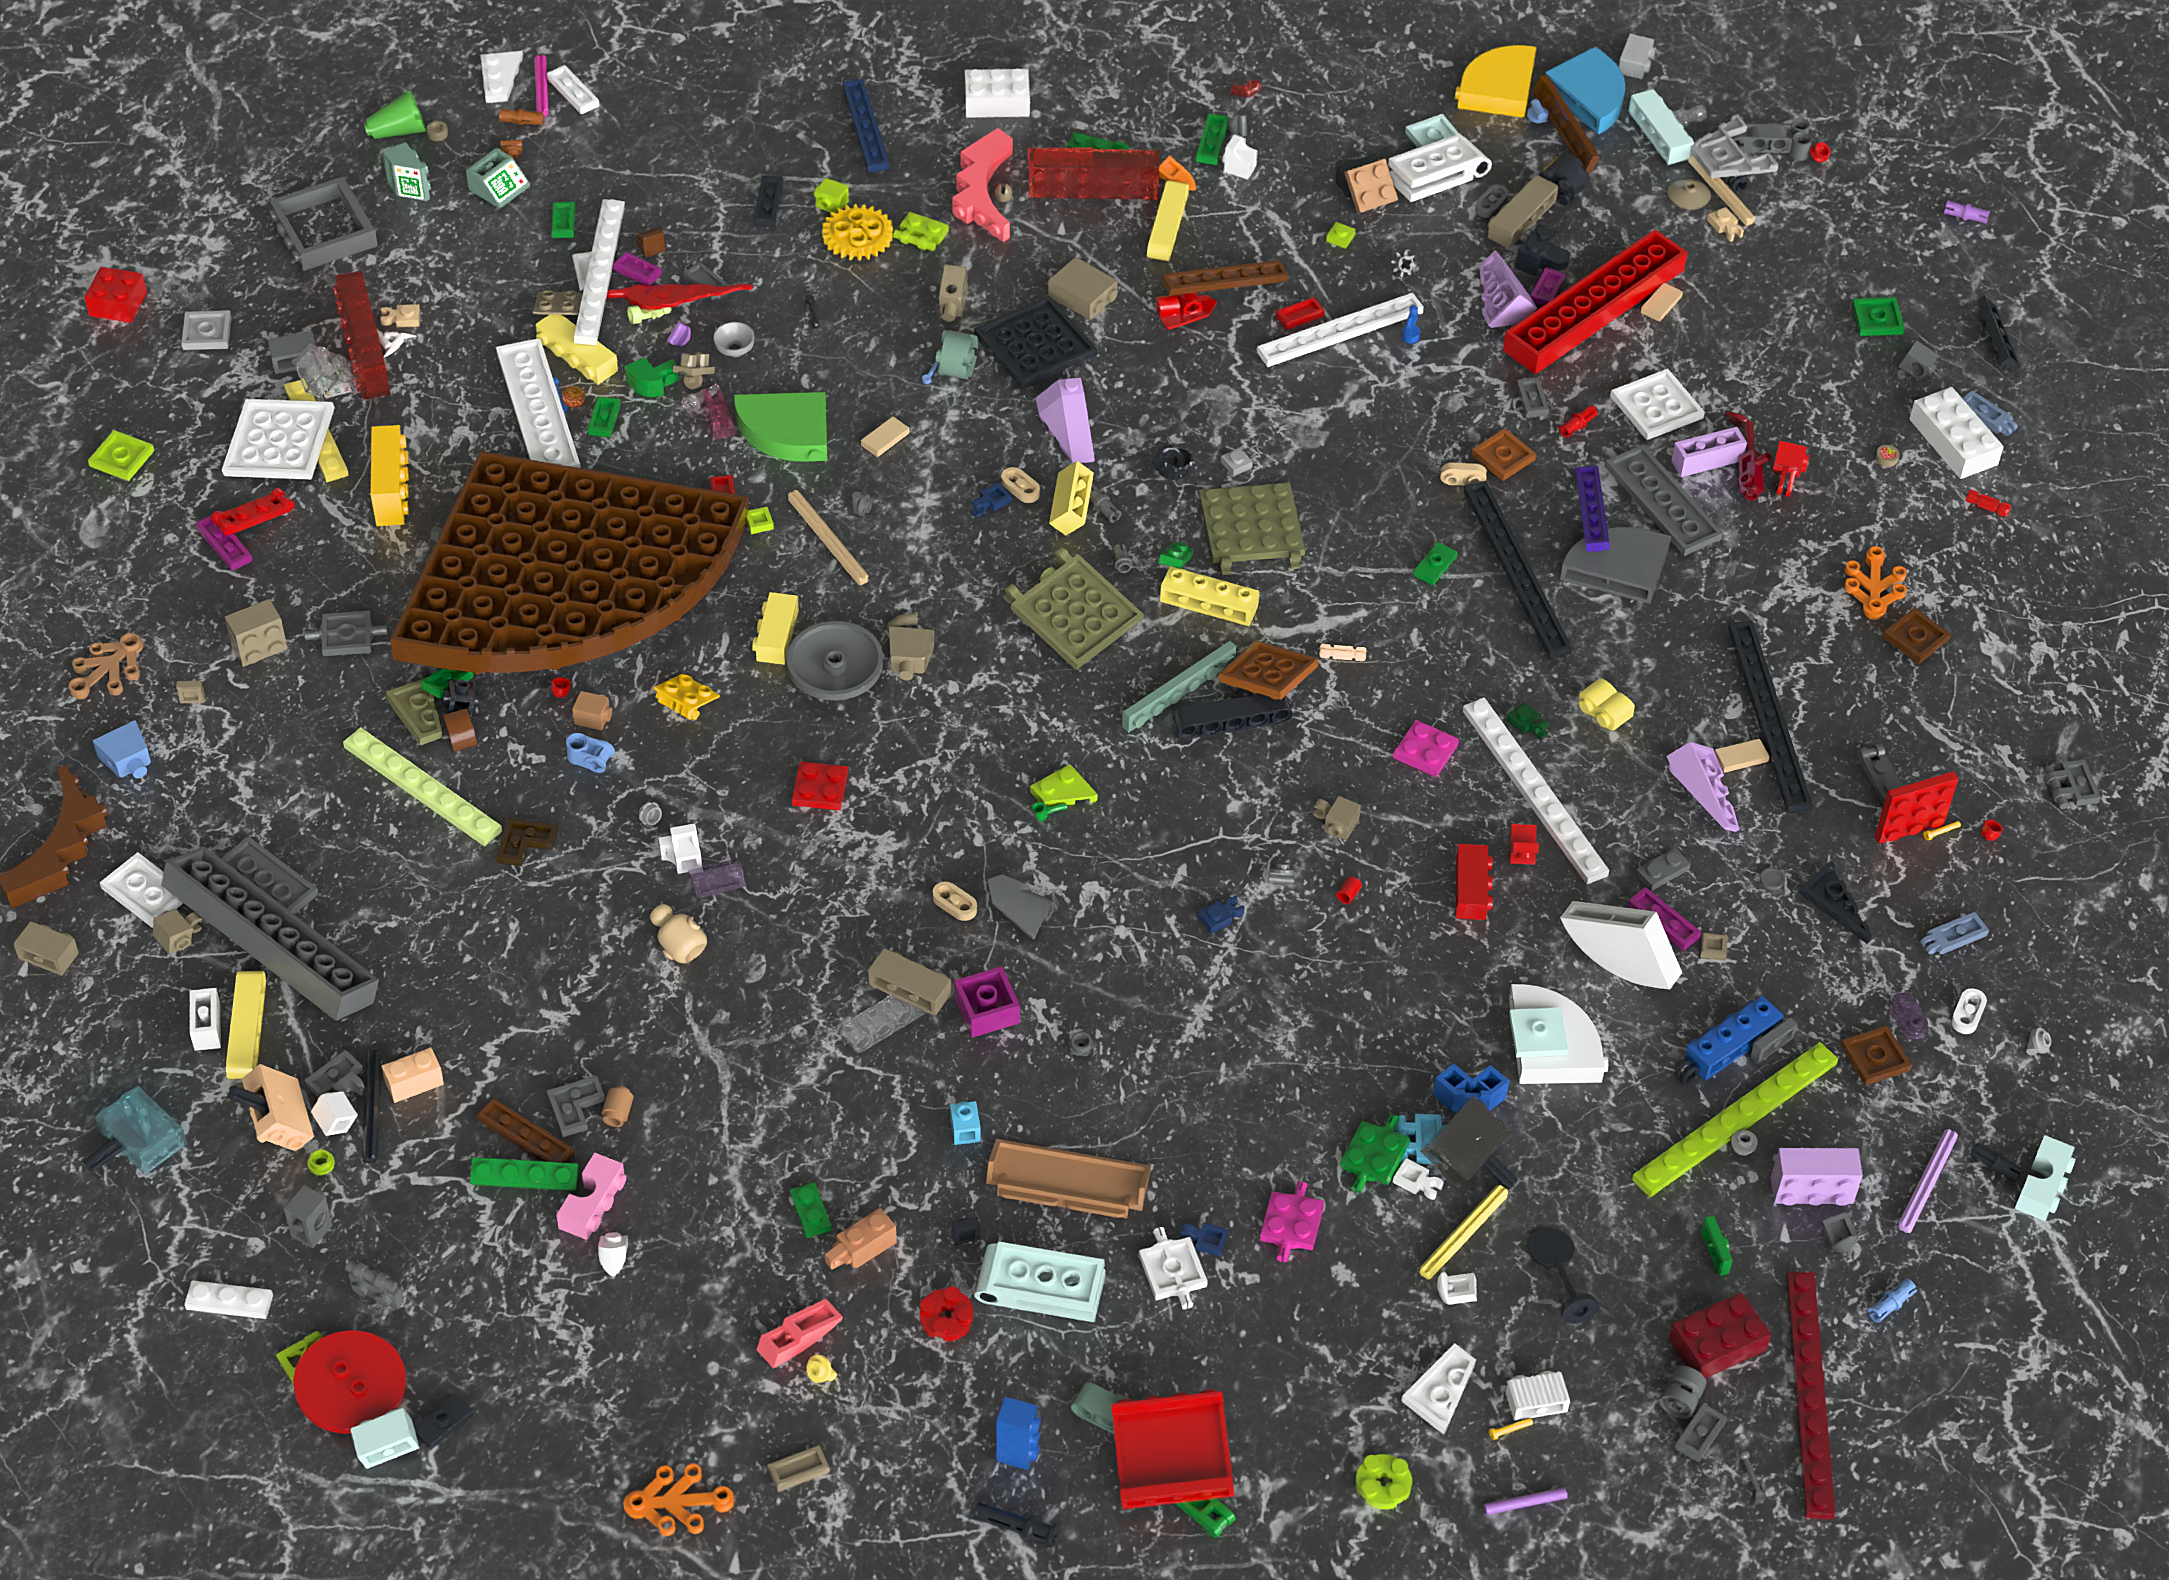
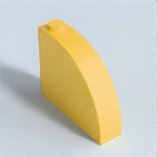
(1498, 81)

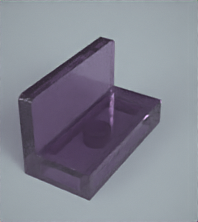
(717, 878)

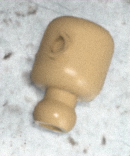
(678, 934)

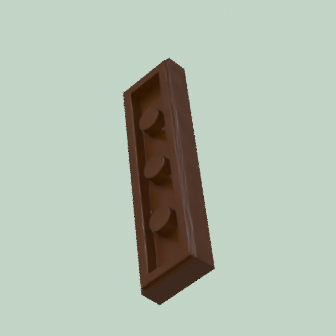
(524, 1133)

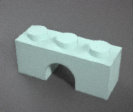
(2039, 1194)

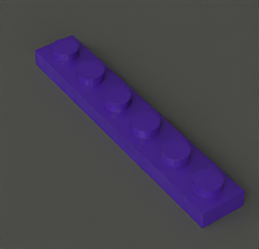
(1592, 508)

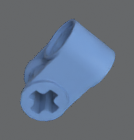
(588, 752)

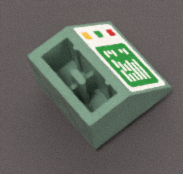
(406, 172)
(496, 178)

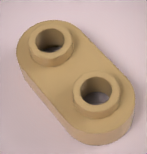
(1463, 473)
(1020, 485)
(956, 902)

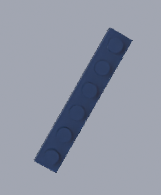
(865, 125)

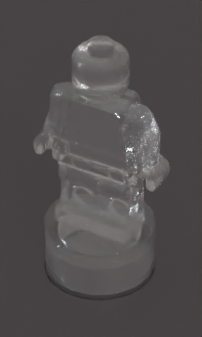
(1696, 114)
(692, 402)

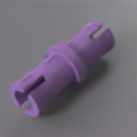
(1967, 212)

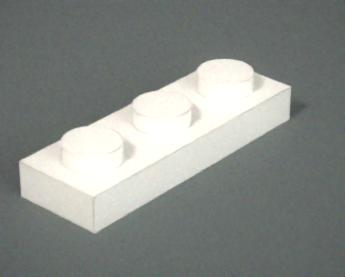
(573, 89)
(228, 1299)

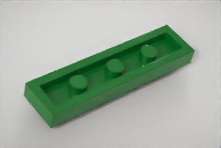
(524, 1174)

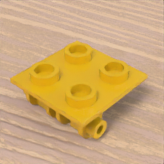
(684, 695)

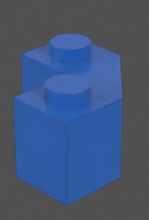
(1456, 1087)

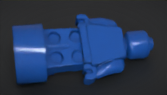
(1411, 332)

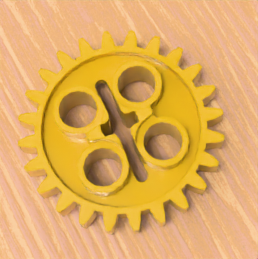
(857, 232)

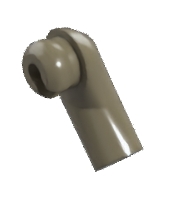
(903, 620)

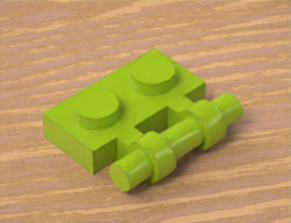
(921, 231)

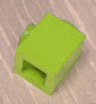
(831, 195)

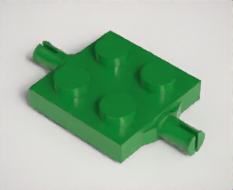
(1375, 1153)

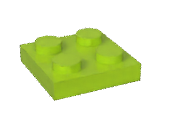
(121, 455)

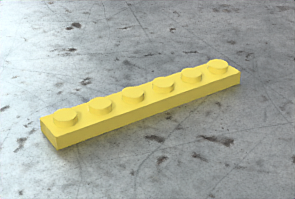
(329, 459)

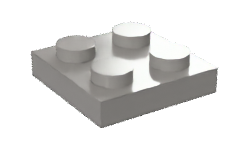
(206, 330)

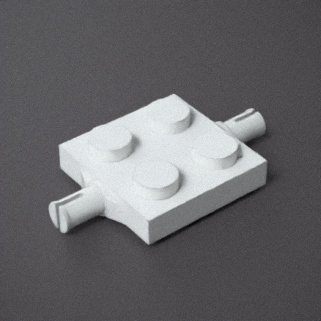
(1172, 1268)

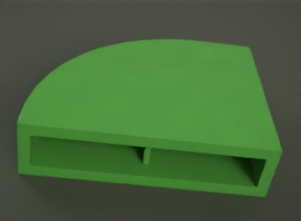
(785, 424)

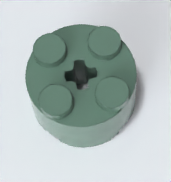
(957, 354)

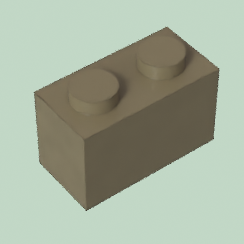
(46, 948)

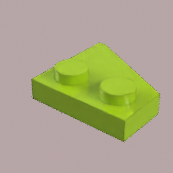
(1063, 787)

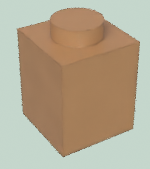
(591, 710)

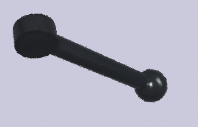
(810, 300)

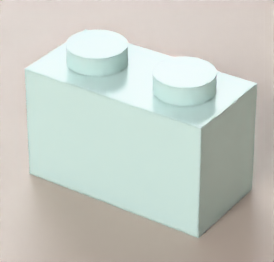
(384, 1438)

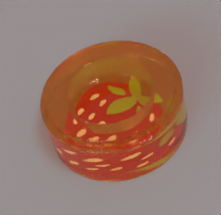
(573, 396)

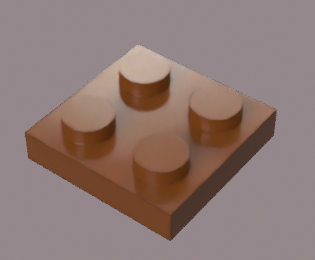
(1503, 454)

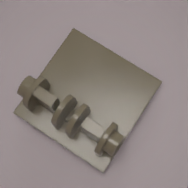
(558, 302)

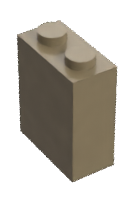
(1082, 288)

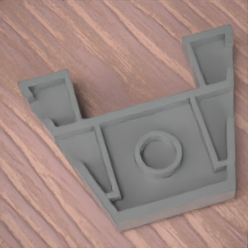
(1723, 157)

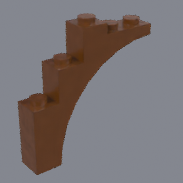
(47, 866)

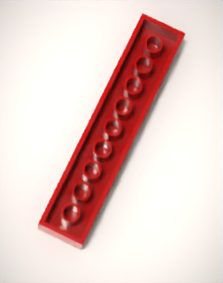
(1594, 301)

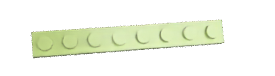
(422, 786)

